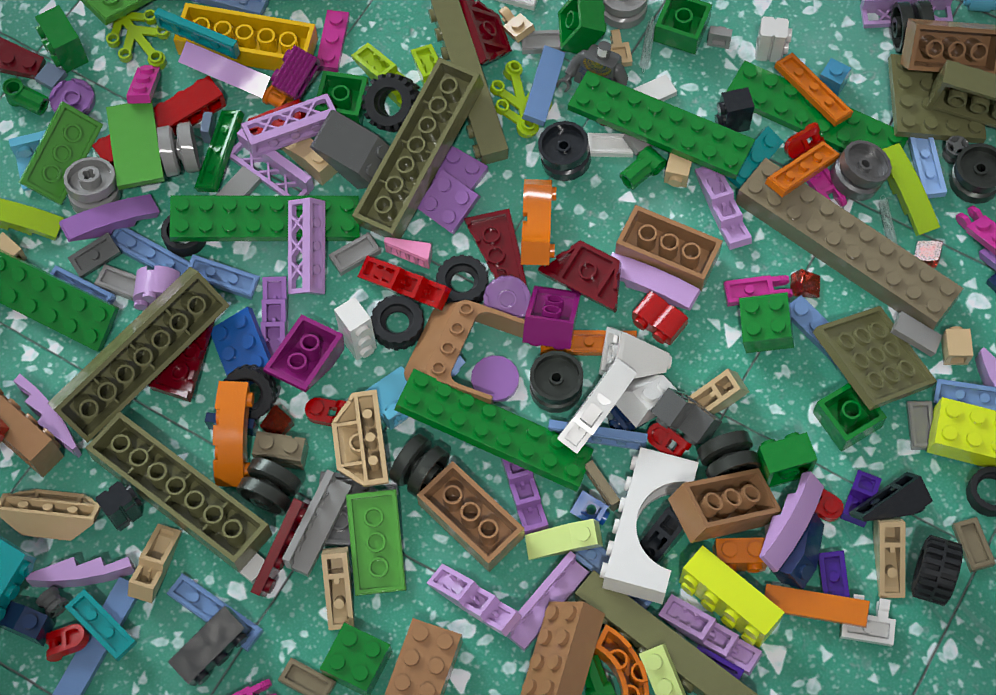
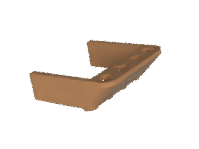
(446, 335)

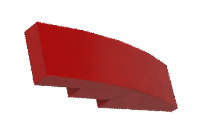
(404, 282)

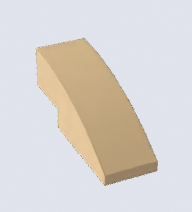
(154, 563)

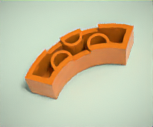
(536, 230)
(230, 432)
(623, 662)

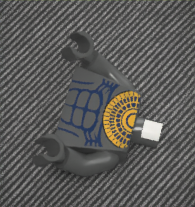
(598, 60)

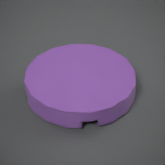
(75, 93)
(507, 295)
(495, 377)

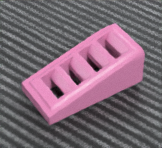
(412, 251)

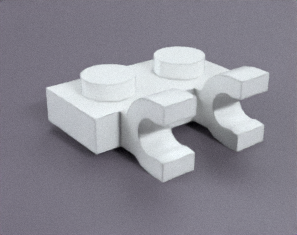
(879, 628)

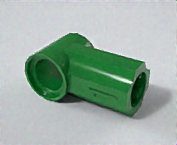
(25, 96)
(647, 163)
(596, 680)

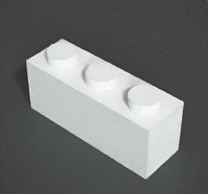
(356, 328)

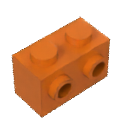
(740, 553)

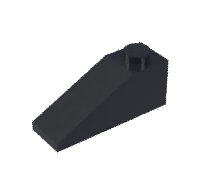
(900, 498)
(662, 536)

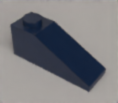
(804, 558)
(27, 623)

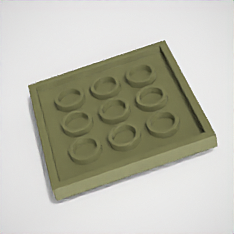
(910, 112)
(873, 359)

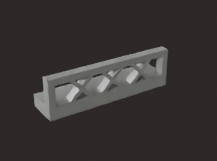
(316, 524)

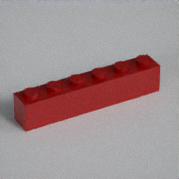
(183, 107)

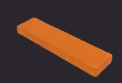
(813, 89)
(802, 169)
(585, 343)
(819, 605)

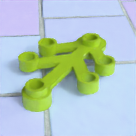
(137, 34)
(513, 72)

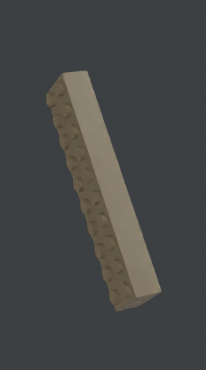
(851, 247)

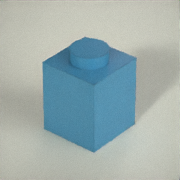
(835, 75)

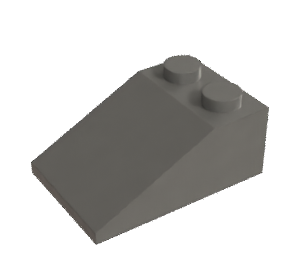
(349, 149)

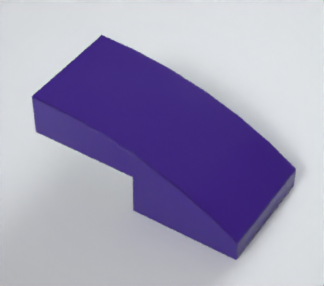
(863, 488)

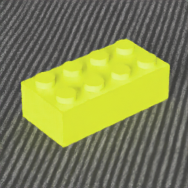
(963, 433)
(730, 597)

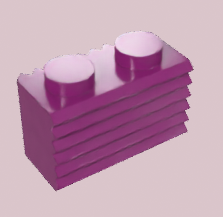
(295, 72)

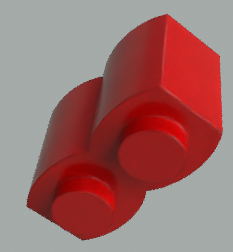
(659, 318)

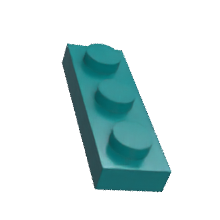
(764, 147)
(101, 625)

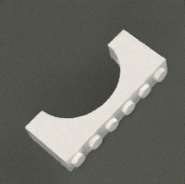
(629, 566)

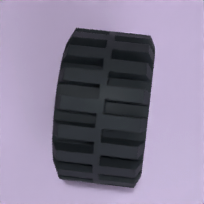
(376, 98)
(937, 570)

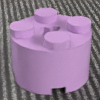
(151, 284)

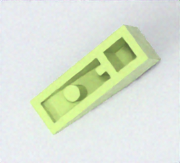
(563, 539)

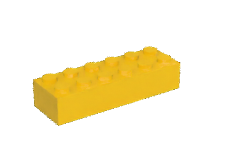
(259, 37)

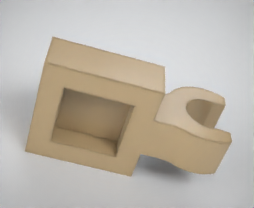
(516, 26)
(621, 48)

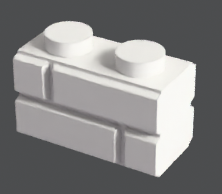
(773, 39)

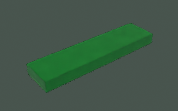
(219, 151)

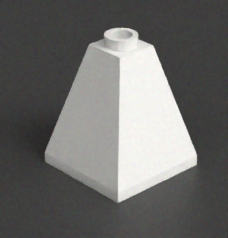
(636, 353)

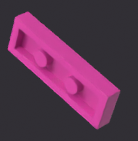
(333, 40)
(143, 84)

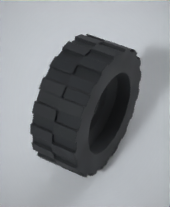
(464, 264)
(397, 340)
(263, 380)

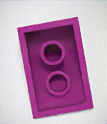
(551, 317)
(305, 354)

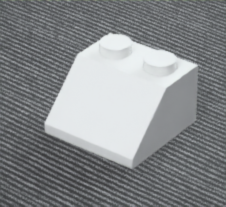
(642, 397)

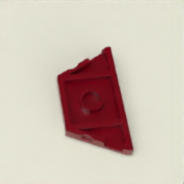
(486, 31)
(587, 273)

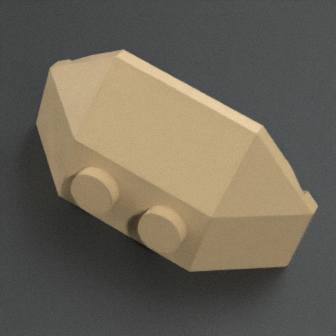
(360, 440)
(48, 513)

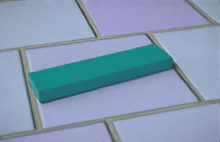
(197, 33)

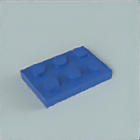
(240, 341)

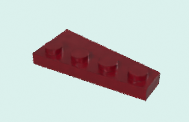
(19, 61)
(497, 243)
(182, 373)
(273, 563)

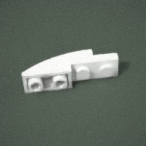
(597, 405)

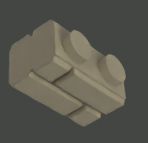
(281, 449)

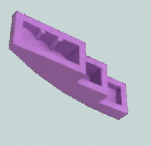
(107, 217)
(274, 311)
(525, 497)

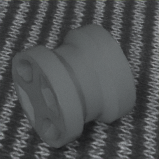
(953, 145)
(52, 602)

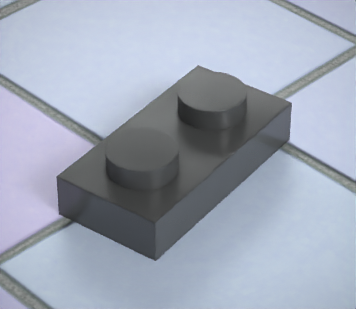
(94, 255)

